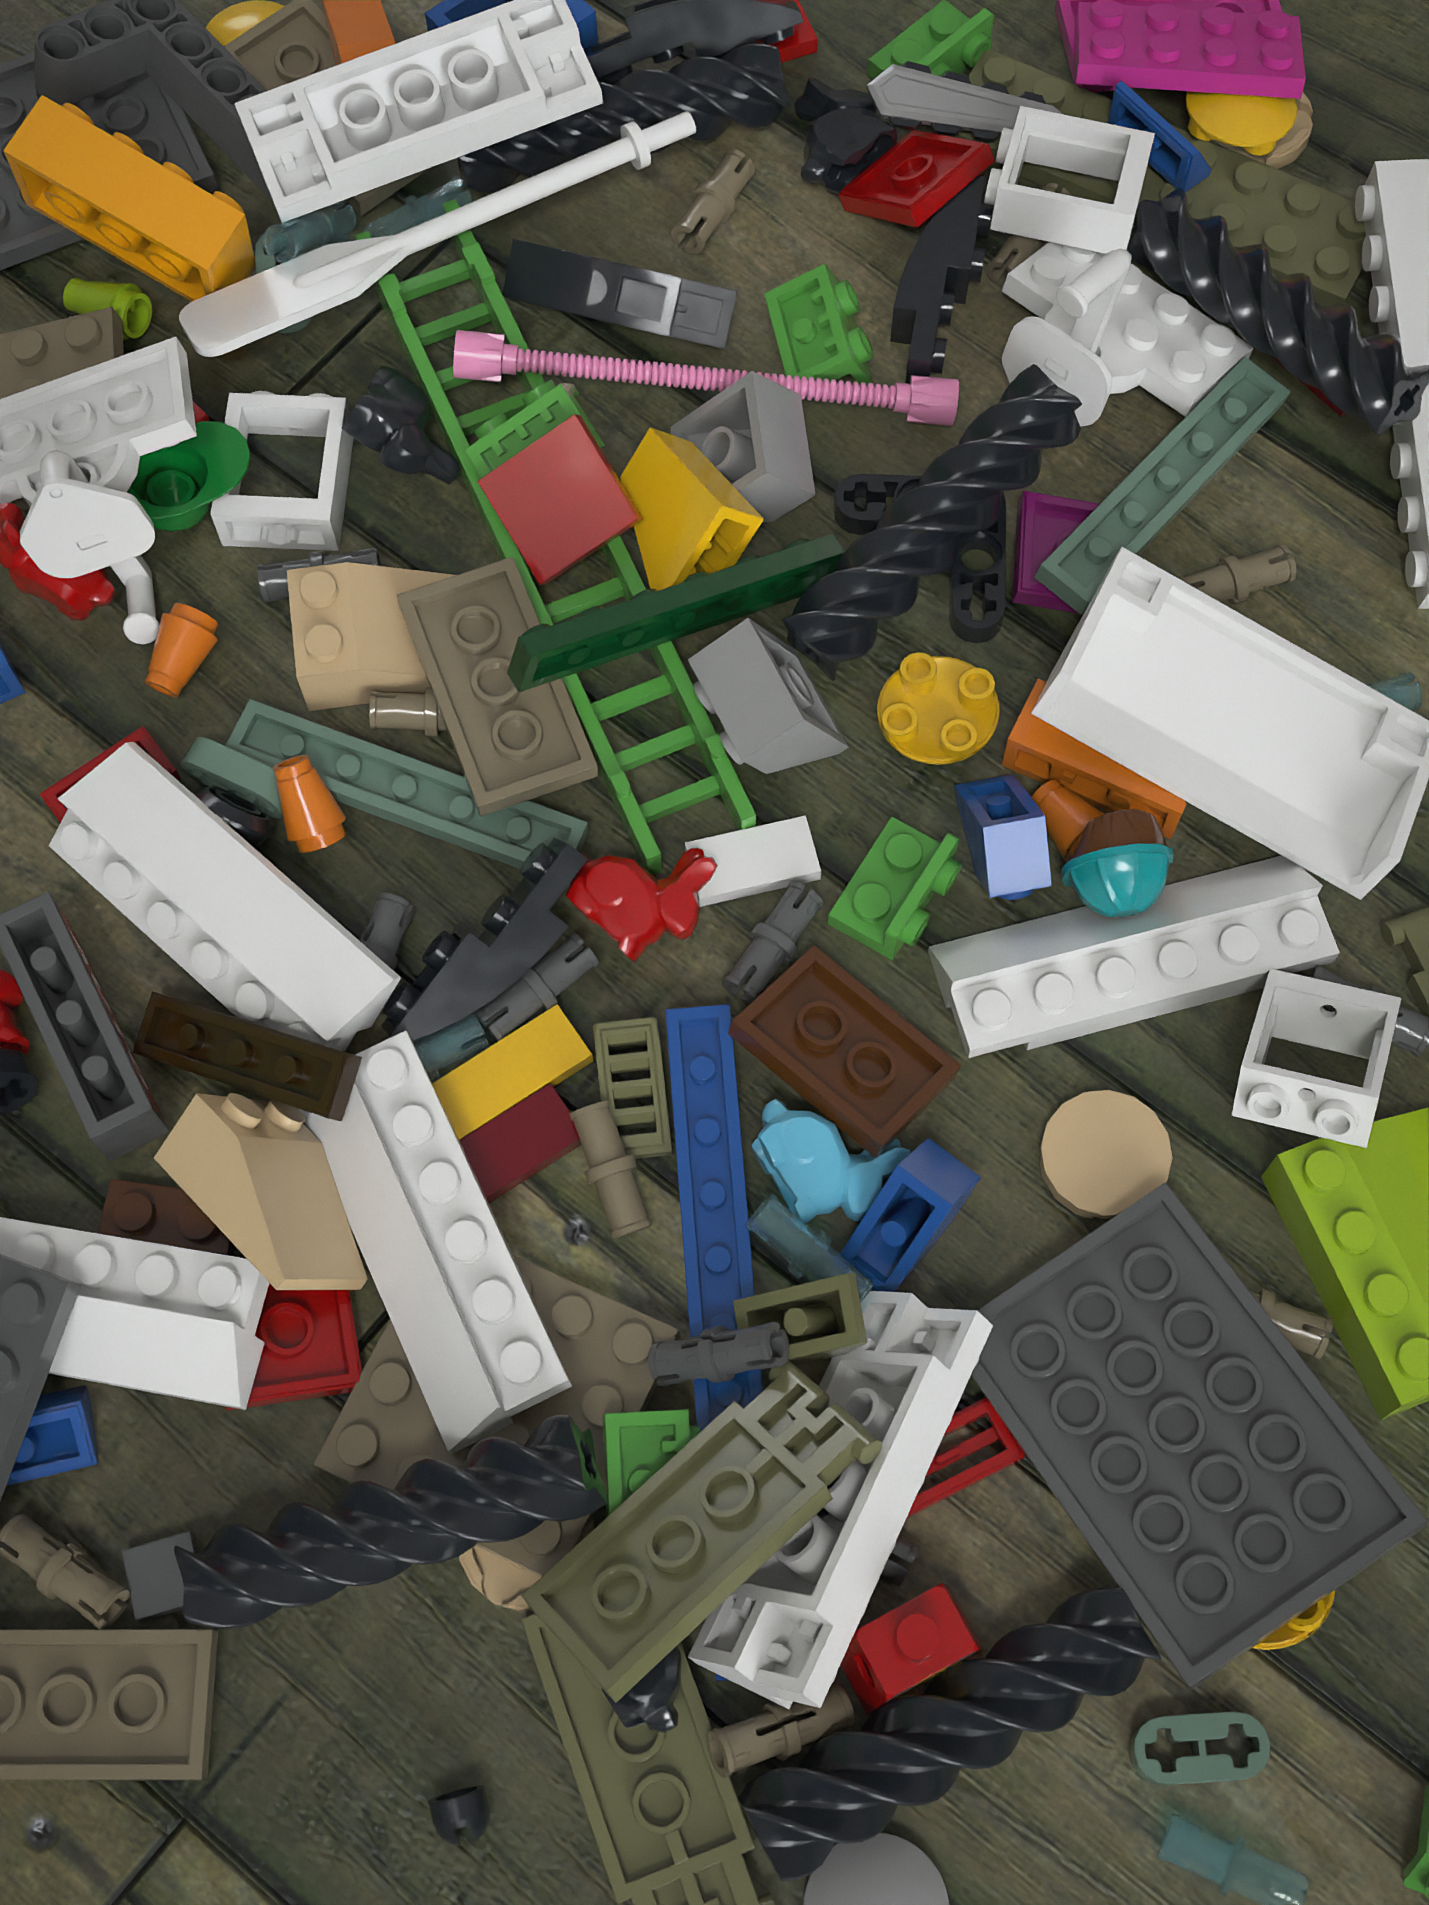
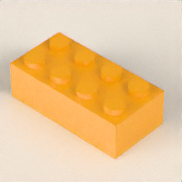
(129, 202)

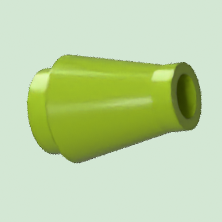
(125, 298)

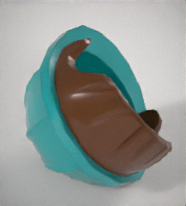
(1119, 863)

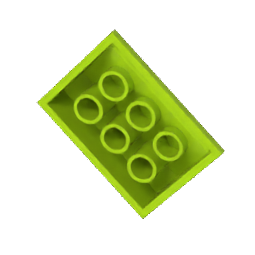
(1366, 1246)

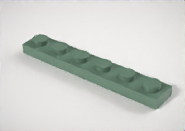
(1163, 482)
(402, 787)

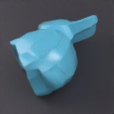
(814, 1166)

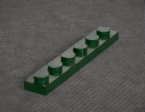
(671, 613)

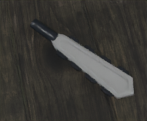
(948, 103)

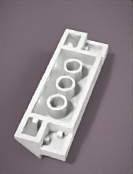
(418, 104)
(218, 903)
(1101, 972)
(436, 1250)
(150, 1312)
(802, 1606)

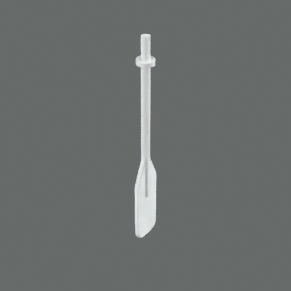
(347, 269)

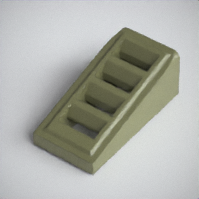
(633, 1035)

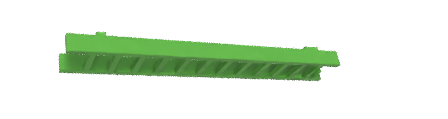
(626, 581)

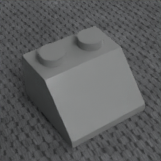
(757, 442)
(764, 700)

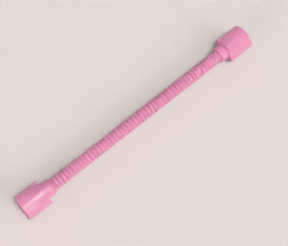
(487, 357)

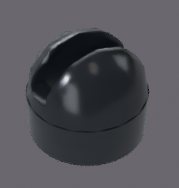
(460, 1809)

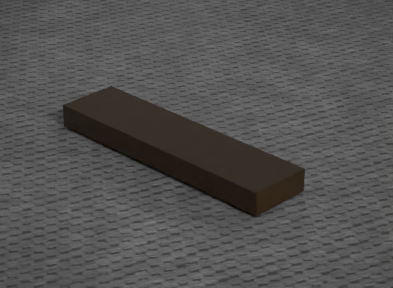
(247, 1056)

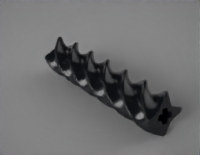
(738, 88)
(1278, 313)
(924, 526)
(381, 1531)
(962, 1720)

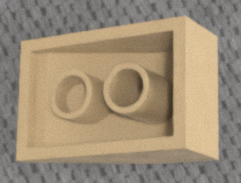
(353, 632)
(265, 1189)

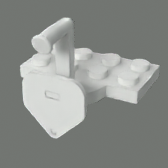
(1113, 330)
(74, 456)

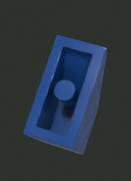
(1004, 836)
(909, 1215)

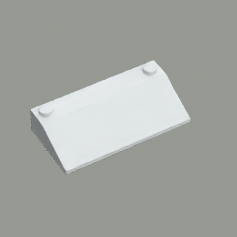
(1241, 724)

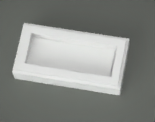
(758, 860)

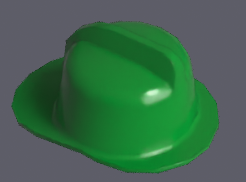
(184, 479)

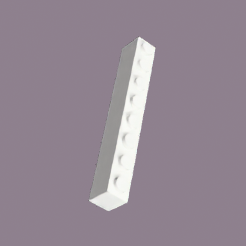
(1397, 254)

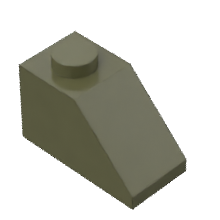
(818, 1317)

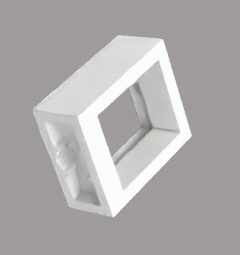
(1077, 147)
(289, 520)
(1294, 1012)

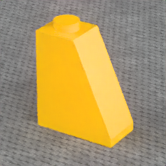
(687, 509)

